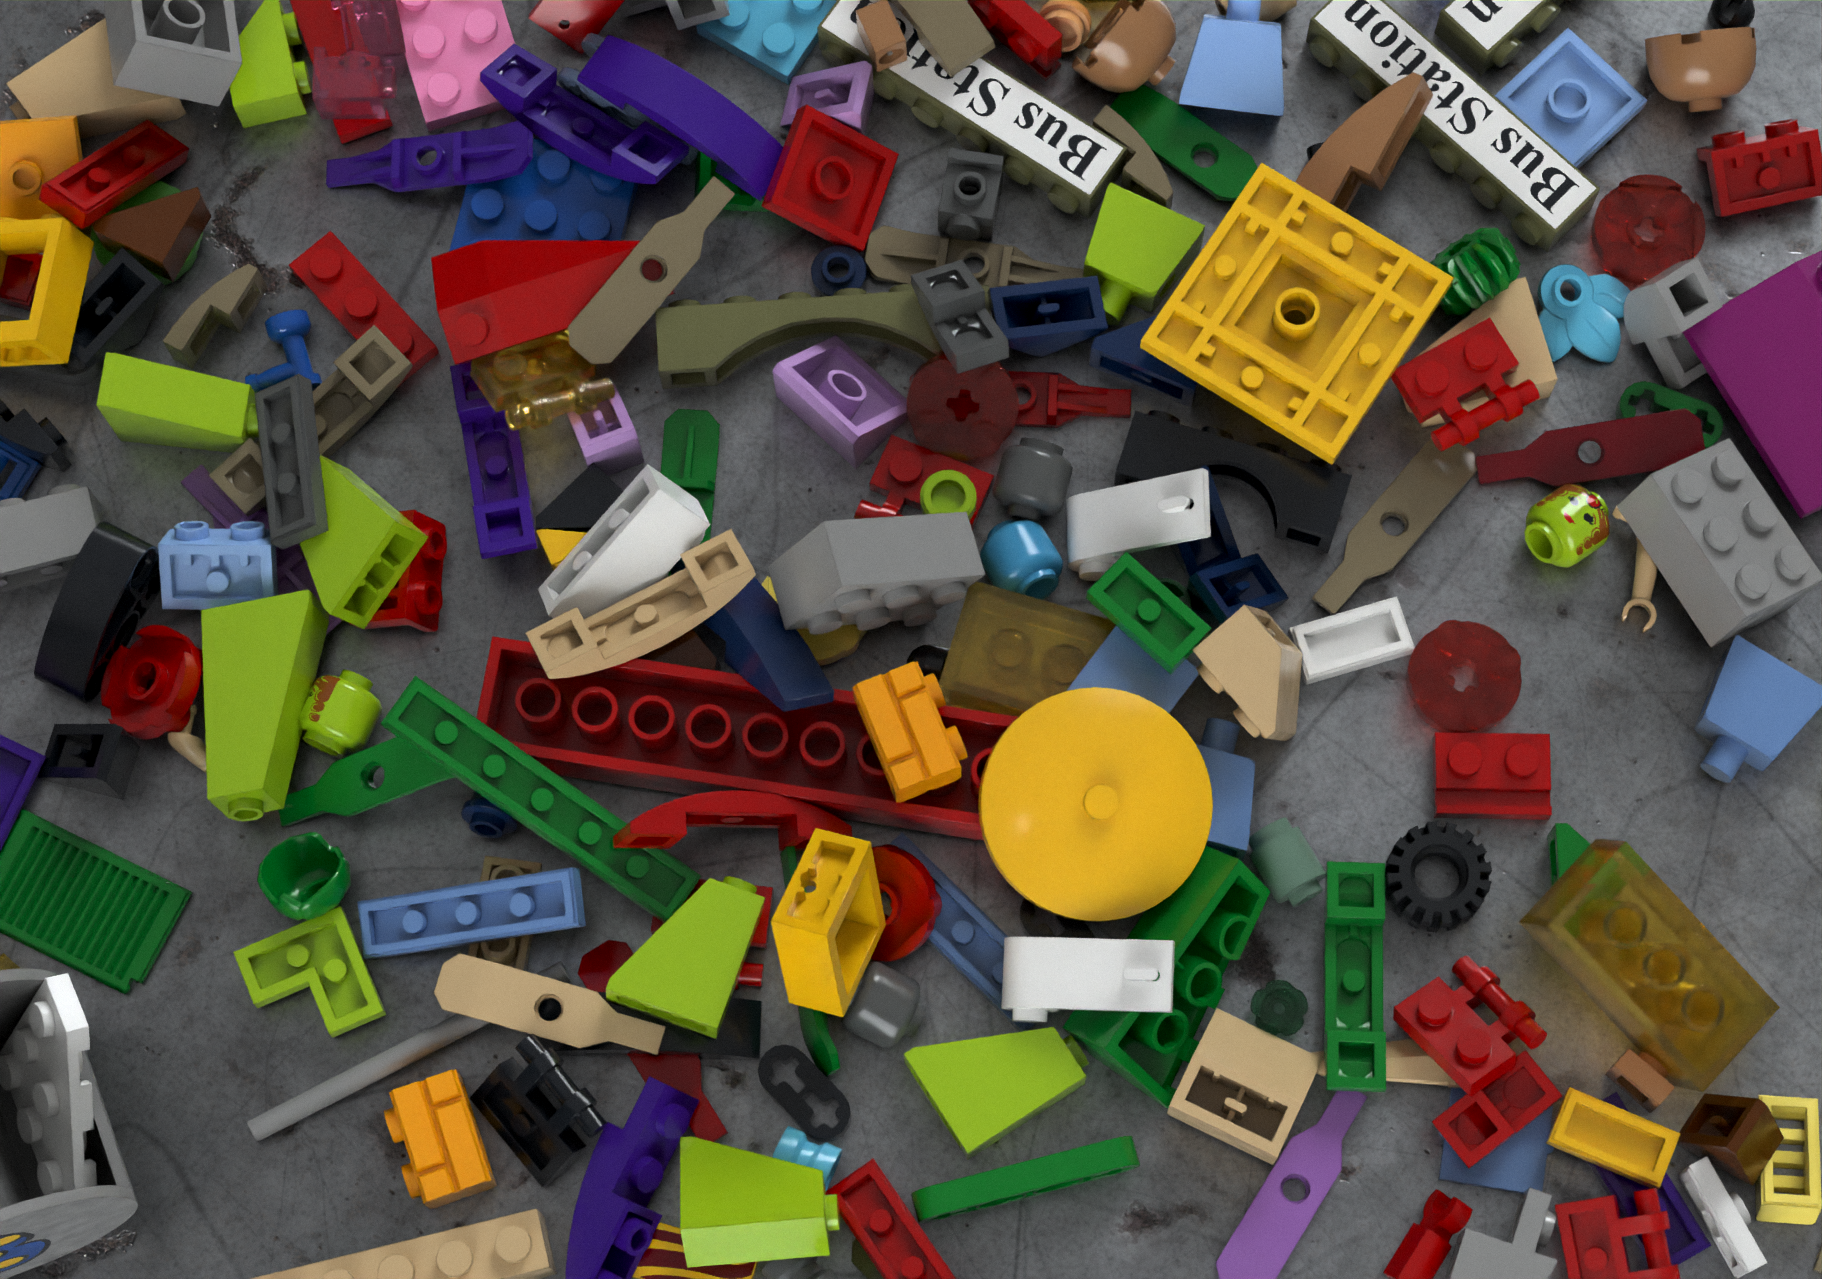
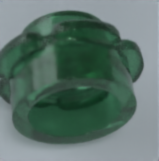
(1279, 993)

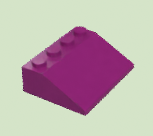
(1769, 370)

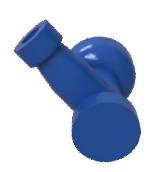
(289, 330)

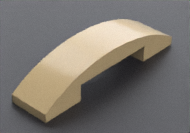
(648, 618)

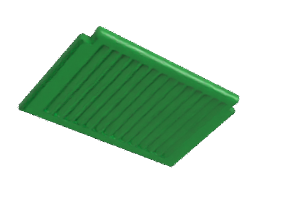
(84, 903)

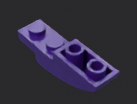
(628, 1163)

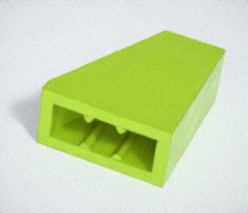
(175, 406)
(362, 551)
(693, 958)
(996, 1081)
(750, 1206)

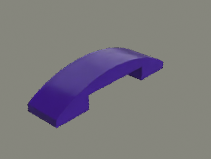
(686, 108)
(576, 128)
(495, 471)

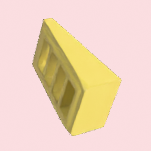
(1789, 1207)

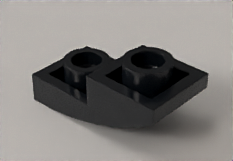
(36, 440)

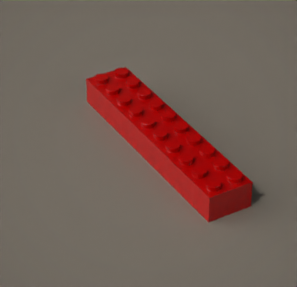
(717, 732)

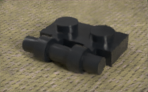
(528, 1120)

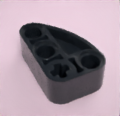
(97, 610)

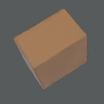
(881, 35)

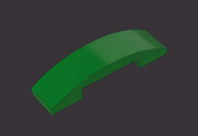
(1354, 977)

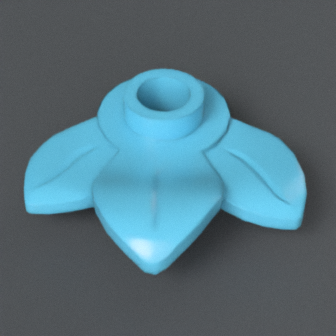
(1586, 321)

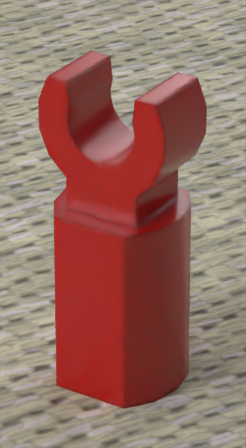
(1427, 1242)

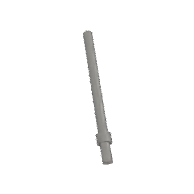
(374, 1069)

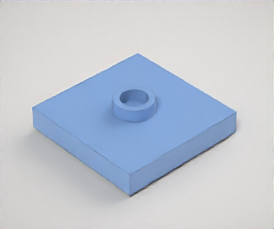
(1572, 98)

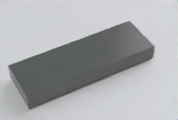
(291, 462)

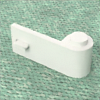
(1135, 519)
(1085, 975)

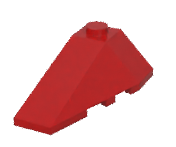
(520, 289)

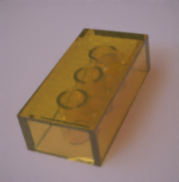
(1016, 650)
(1649, 963)

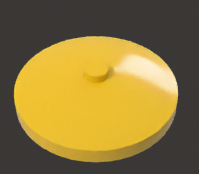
(1095, 804)

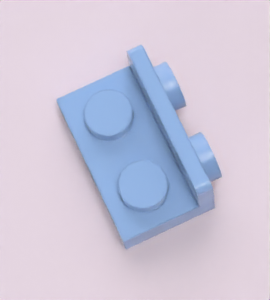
(216, 566)

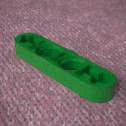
(1025, 1179)

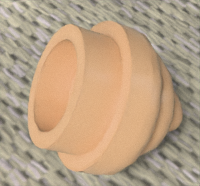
(1069, 19)

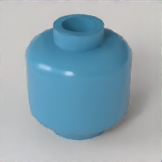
(1021, 559)

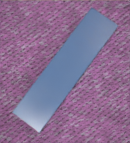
(471, 913)
(965, 935)

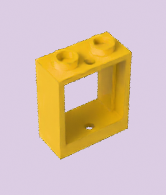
(58, 292)
(833, 931)

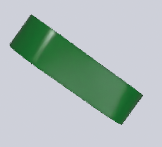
(1666, 399)

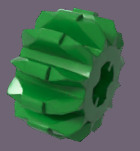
(1481, 269)

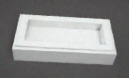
(1352, 640)

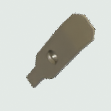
(897, 254)
(630, 298)
(1413, 498)

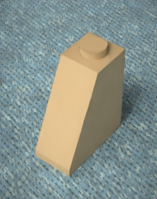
(80, 83)
(1520, 327)

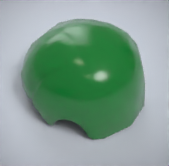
(304, 876)

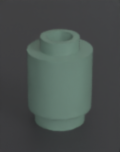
(1286, 862)

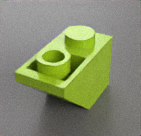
(270, 79)

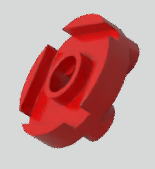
(177, 673)
(913, 902)

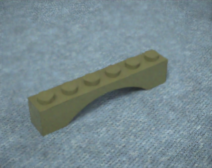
(711, 341)

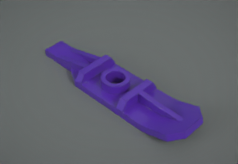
(460, 160)

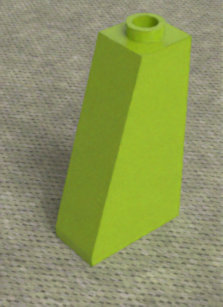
(255, 682)

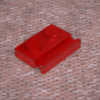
(1022, 32)
(1492, 776)

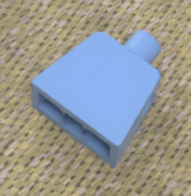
(1236, 62)

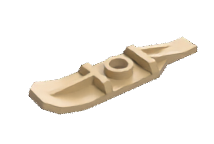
(513, 1001)

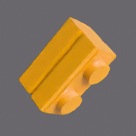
(908, 730)
(440, 1140)

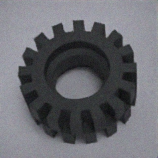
(1456, 848)

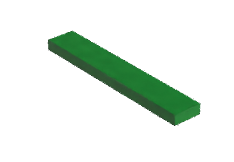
(537, 798)

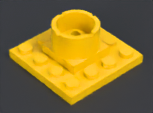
(1296, 313)

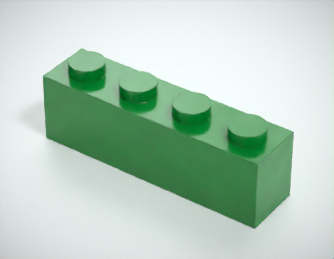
(1210, 926)

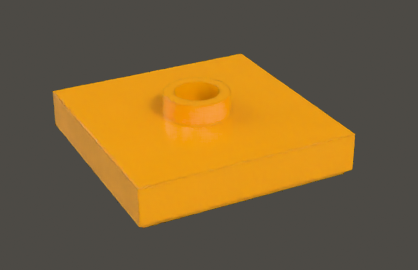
(32, 155)

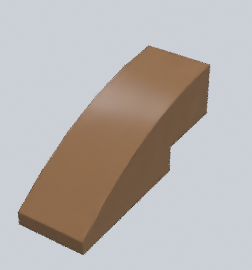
(1367, 143)

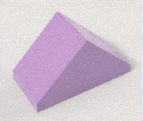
(839, 92)
(607, 436)

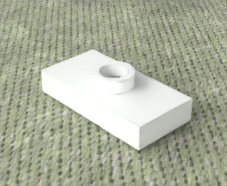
(1723, 1217)

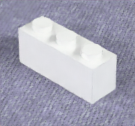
(627, 547)

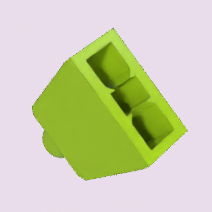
(1138, 251)

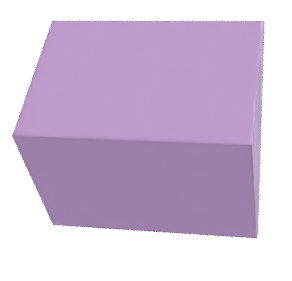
(840, 398)

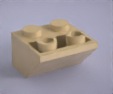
(1258, 669)
(1244, 1086)

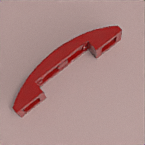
(668, 822)

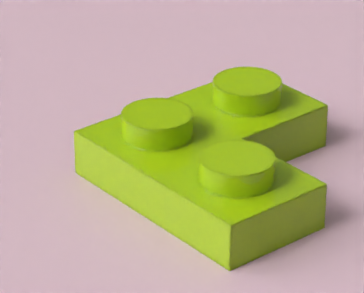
(315, 955)

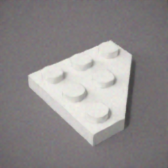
(43, 1074)

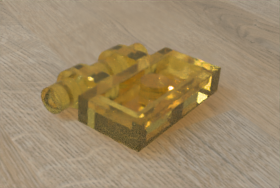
(535, 370)

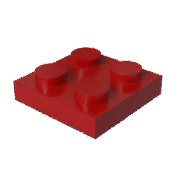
(830, 179)

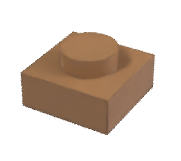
(1641, 1079)

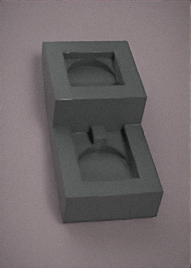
(958, 316)

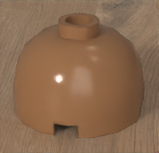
(1130, 46)
(1702, 65)

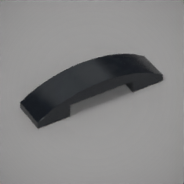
(737, 1038)

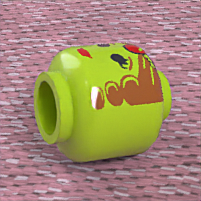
(1567, 525)
(340, 713)

